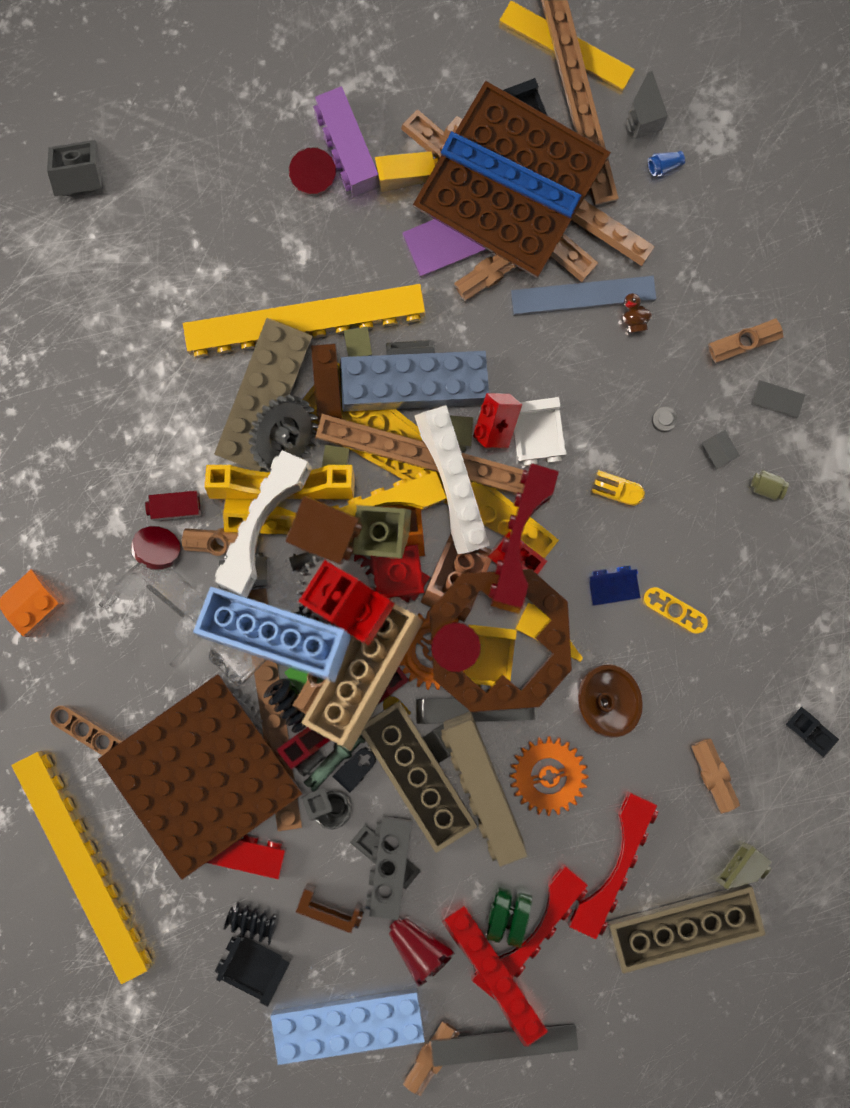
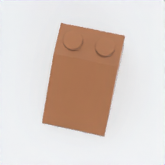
(448, 570)

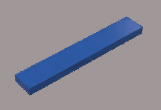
(510, 174)

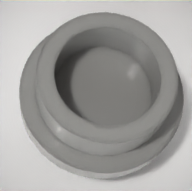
(665, 418)

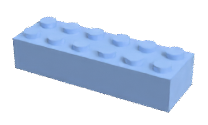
(272, 634)
(347, 1026)

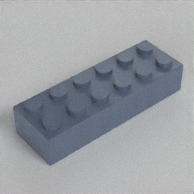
(413, 380)

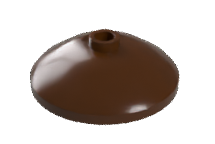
(619, 697)

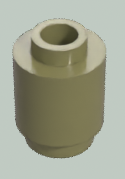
(769, 485)

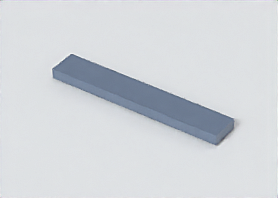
(581, 295)

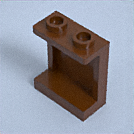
(324, 530)
(328, 915)

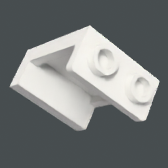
(539, 432)

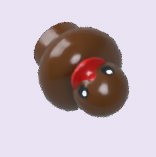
(637, 316)

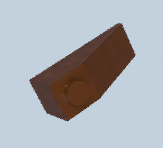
(326, 380)

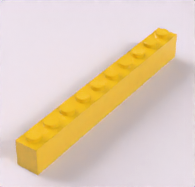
(312, 317)
(81, 866)

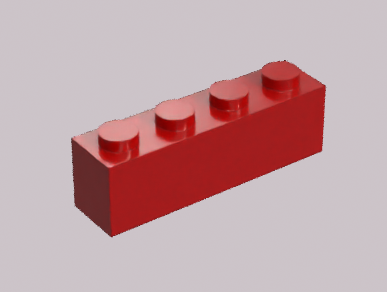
(253, 857)

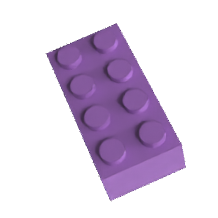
(347, 142)

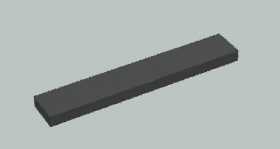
(501, 1046)

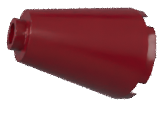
(419, 950)

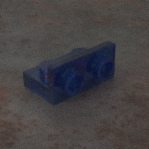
(614, 587)

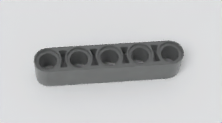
(442, 709)

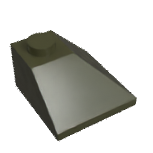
(383, 531)
(744, 868)

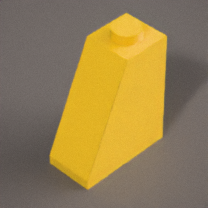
(404, 169)

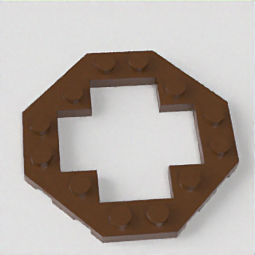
(503, 692)

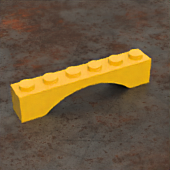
(241, 483)
(419, 493)

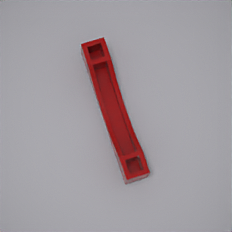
(562, 893)
(592, 911)
(495, 976)

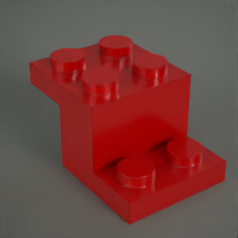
(346, 602)

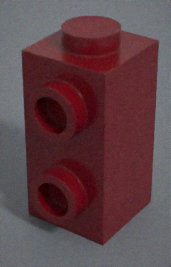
(173, 505)

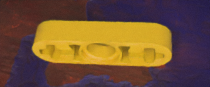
(687, 624)

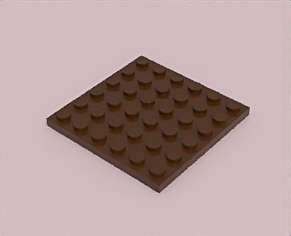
(494, 214)
(200, 776)

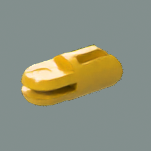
(626, 492)

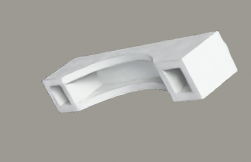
(285, 479)
(465, 518)

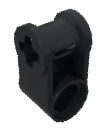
(353, 771)

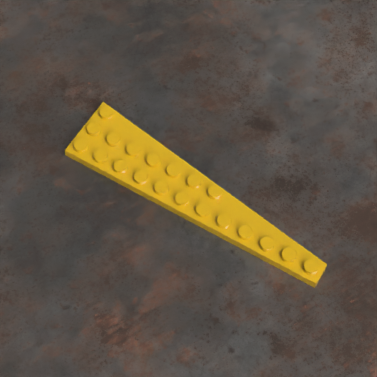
(492, 505)

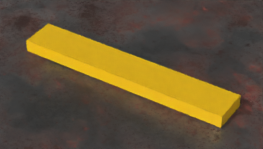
(595, 61)

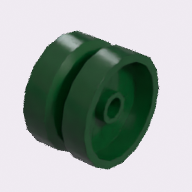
(509, 917)

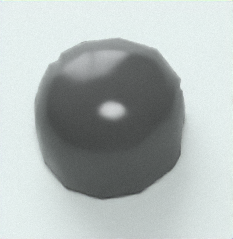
(341, 811)

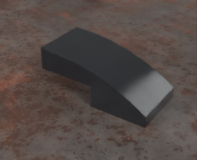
(812, 732)

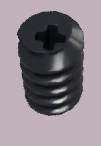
(285, 695)
(251, 922)

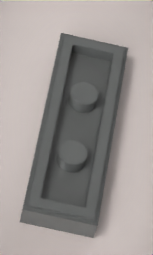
(365, 842)

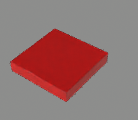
(398, 575)

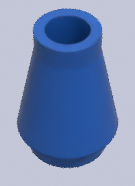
(663, 163)

